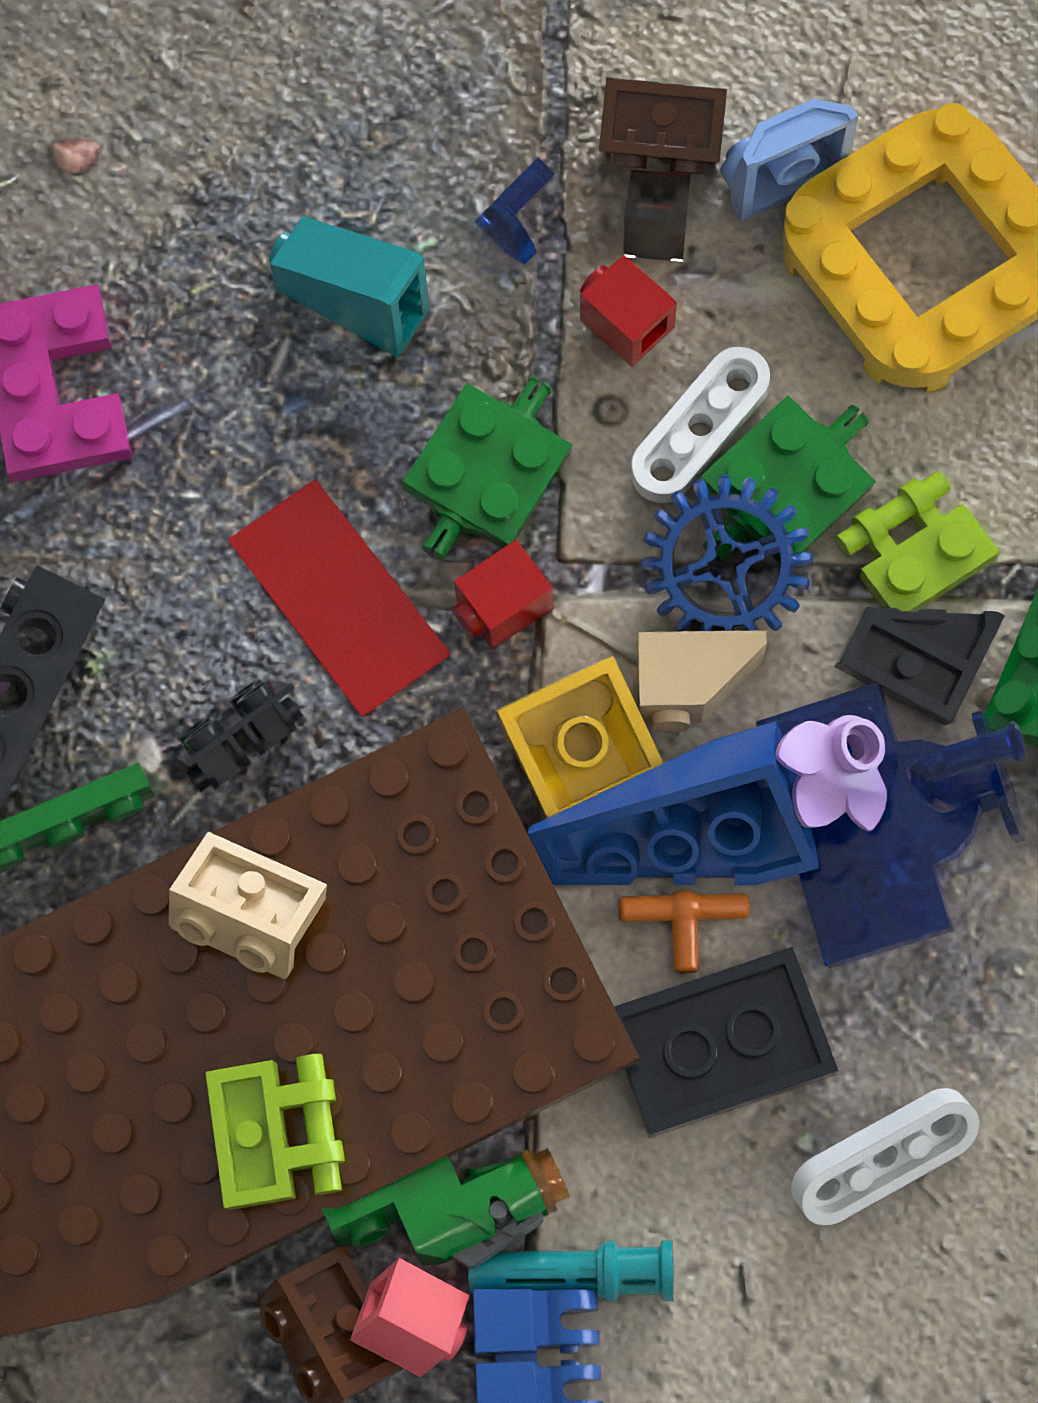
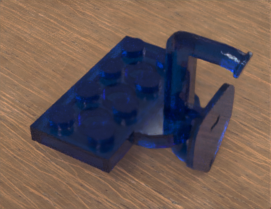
(883, 883)

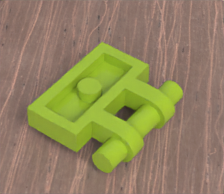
(927, 563)
(253, 1137)

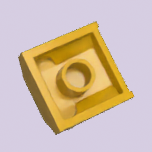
(578, 736)

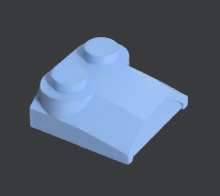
(786, 154)

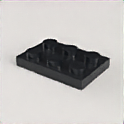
(724, 1042)

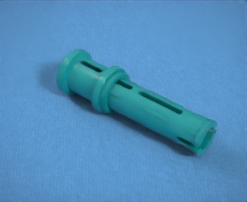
(606, 1270)

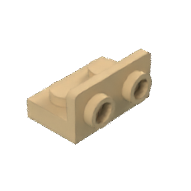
(244, 905)

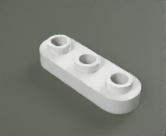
(706, 402)
(885, 1156)

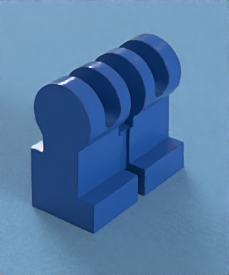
(512, 1328)

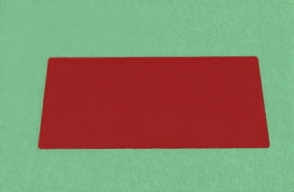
(339, 597)

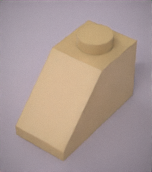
(692, 673)

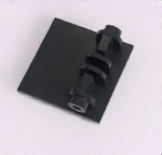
(255, 704)

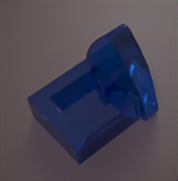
(500, 220)

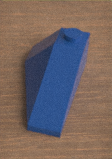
(693, 817)

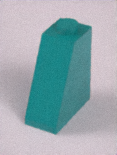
(353, 281)

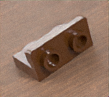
(662, 123)
(313, 1320)

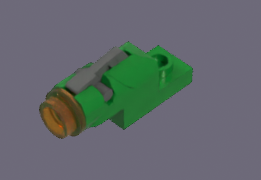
(457, 1218)

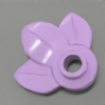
(830, 777)

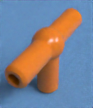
(684, 910)

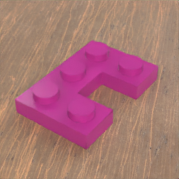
(34, 428)

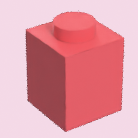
(411, 1318)

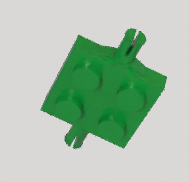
(799, 461)
(486, 467)

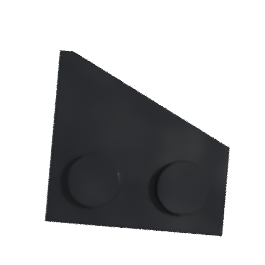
(920, 655)

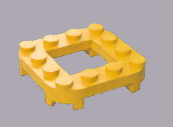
(857, 294)

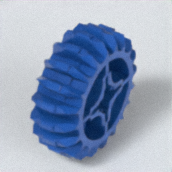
(707, 508)

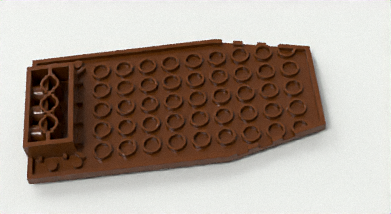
(424, 981)

